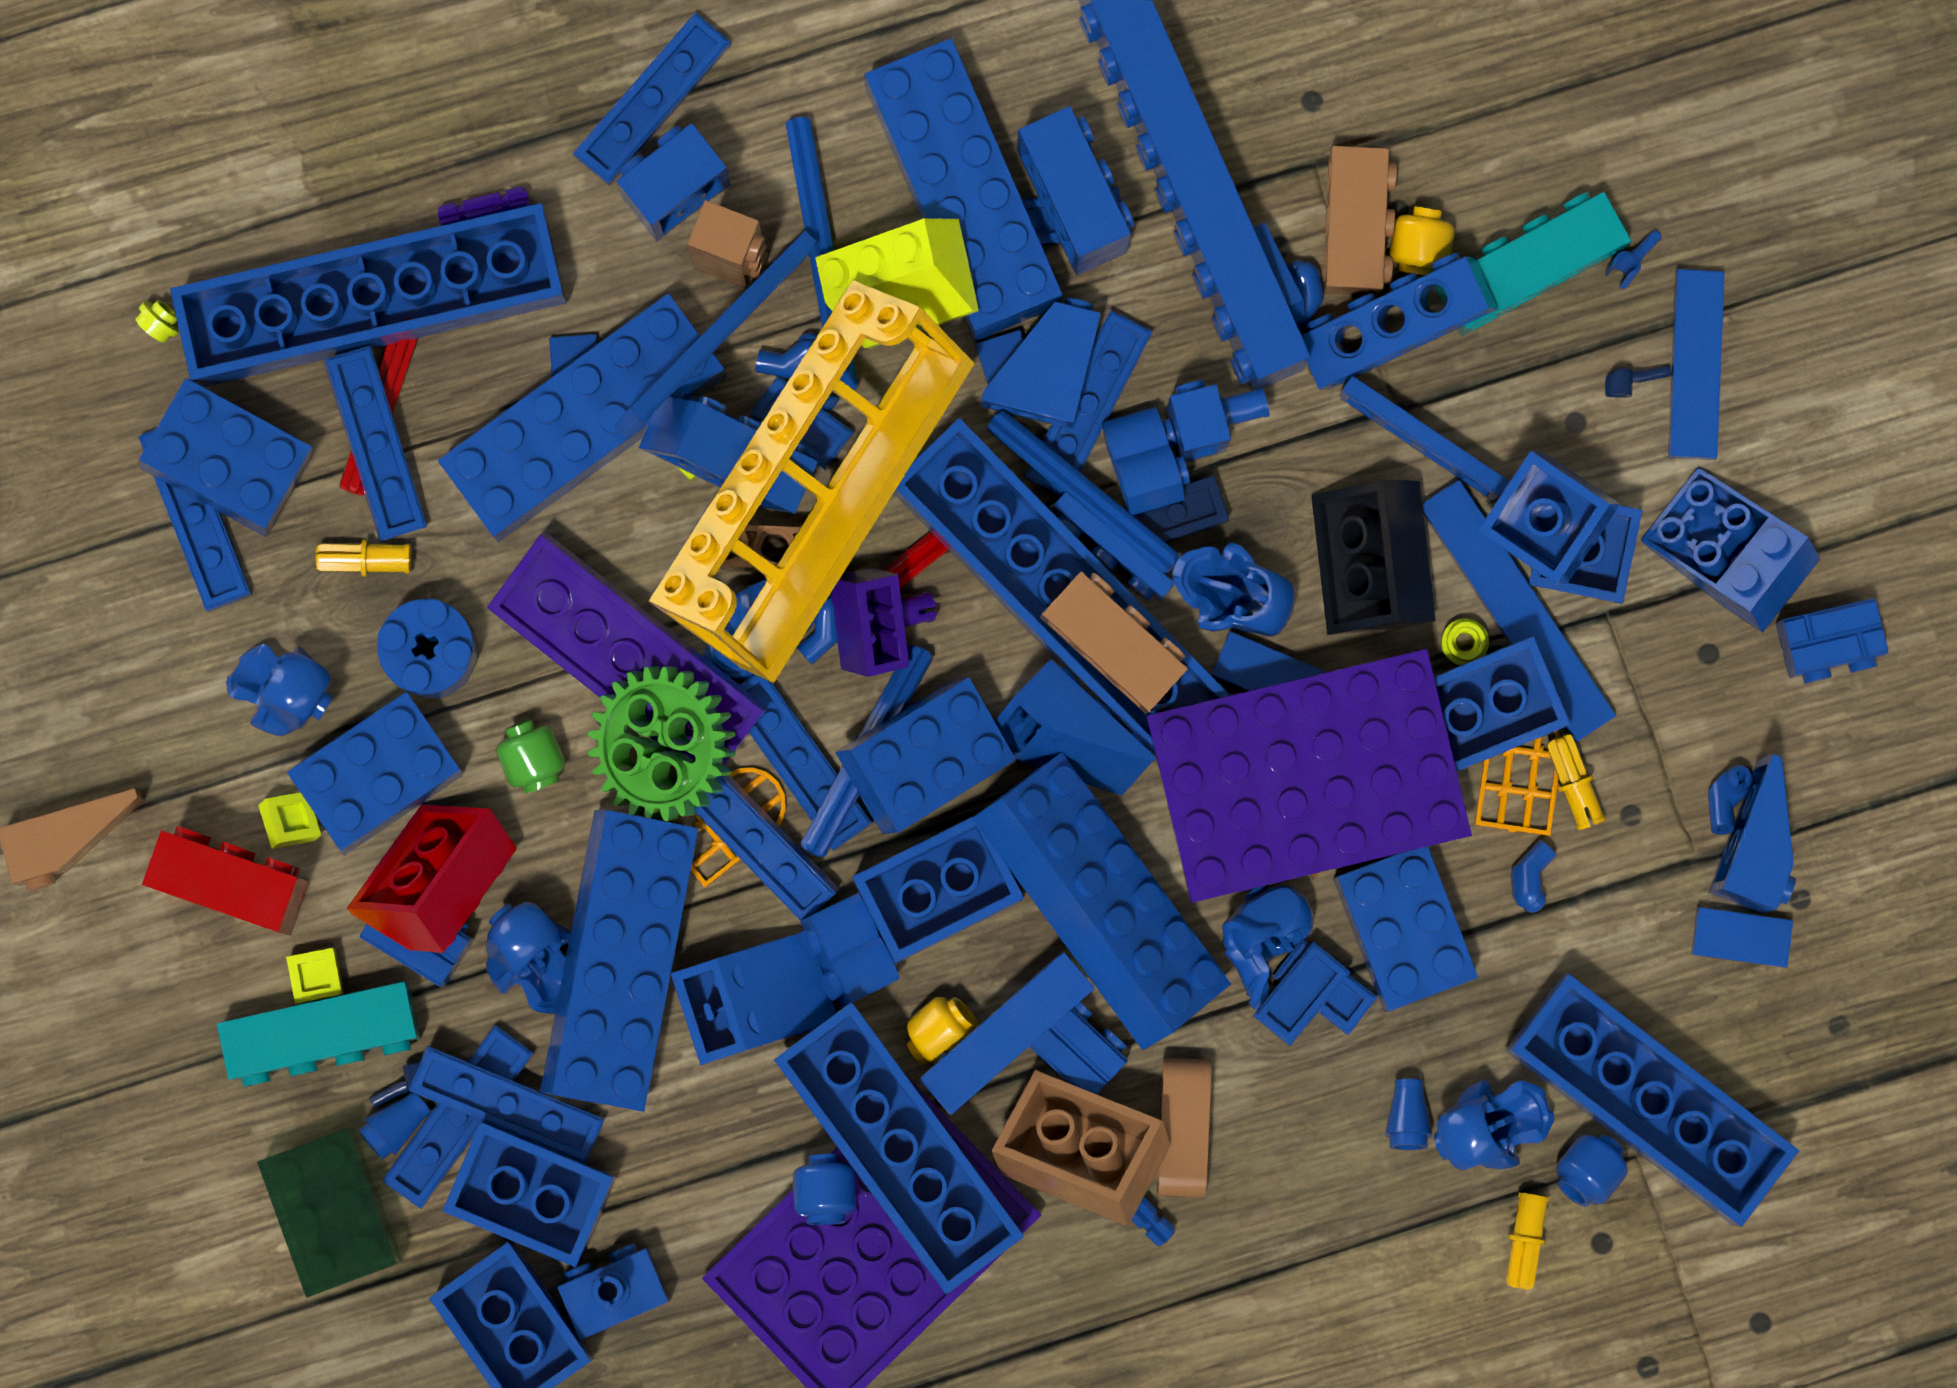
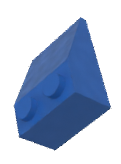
(1759, 850)

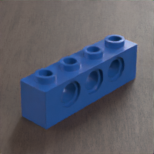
(1466, 302)

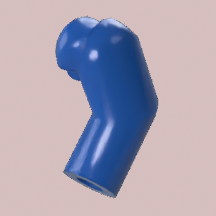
(1310, 287)
(784, 364)
(824, 635)
(1725, 795)
(1526, 877)

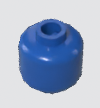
(1591, 1170)
(824, 1190)

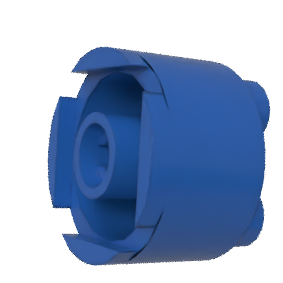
(400, 643)

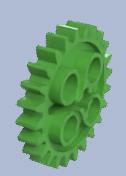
(673, 703)

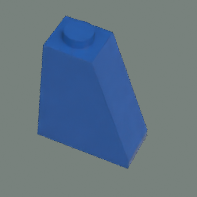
(1048, 368)

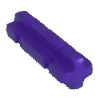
(483, 206)

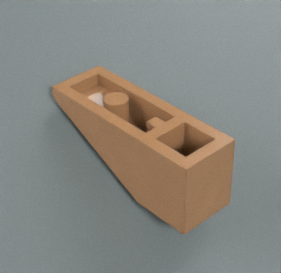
(56, 841)

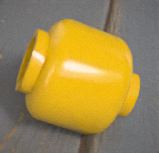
(1421, 240)
(939, 1028)

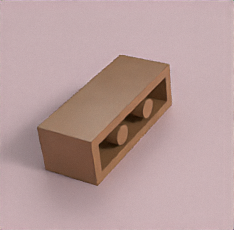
(1358, 221)
(727, 245)
(1115, 641)

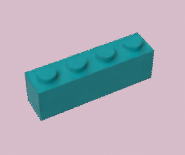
(1547, 254)
(318, 1032)

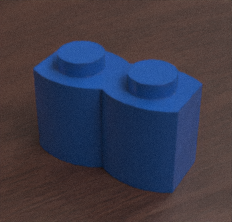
(1144, 460)
(848, 950)

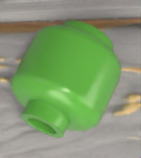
(530, 756)

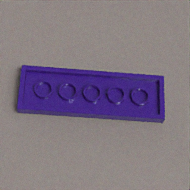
(605, 634)

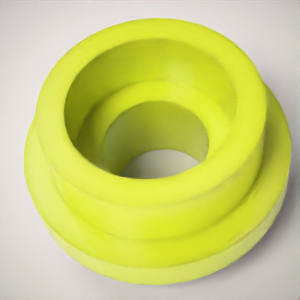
(158, 320)
(1470, 628)

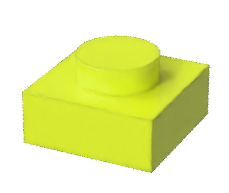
(289, 820)
(315, 975)

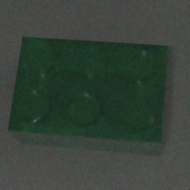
(329, 1212)

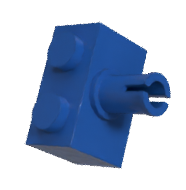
(1204, 417)
(612, 1292)

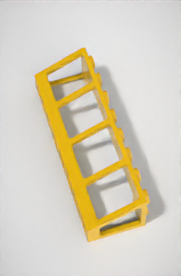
(843, 508)

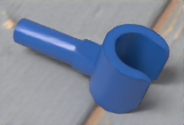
(1629, 262)

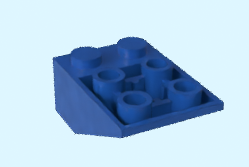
(1732, 549)
(1059, 717)
(752, 998)

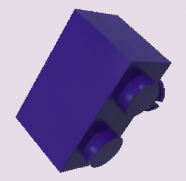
(874, 619)

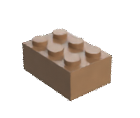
(1081, 1147)

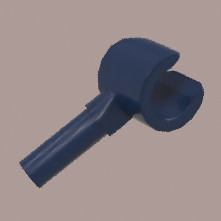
(1620, 382)
(396, 1089)

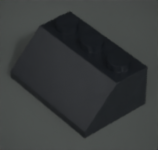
(1373, 557)

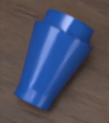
(1408, 1117)
(393, 1125)

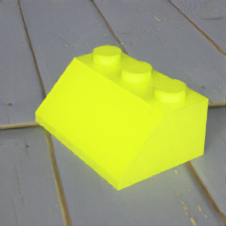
(913, 263)

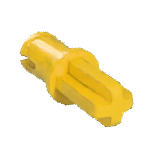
(363, 557)
(1575, 781)
(1526, 1241)

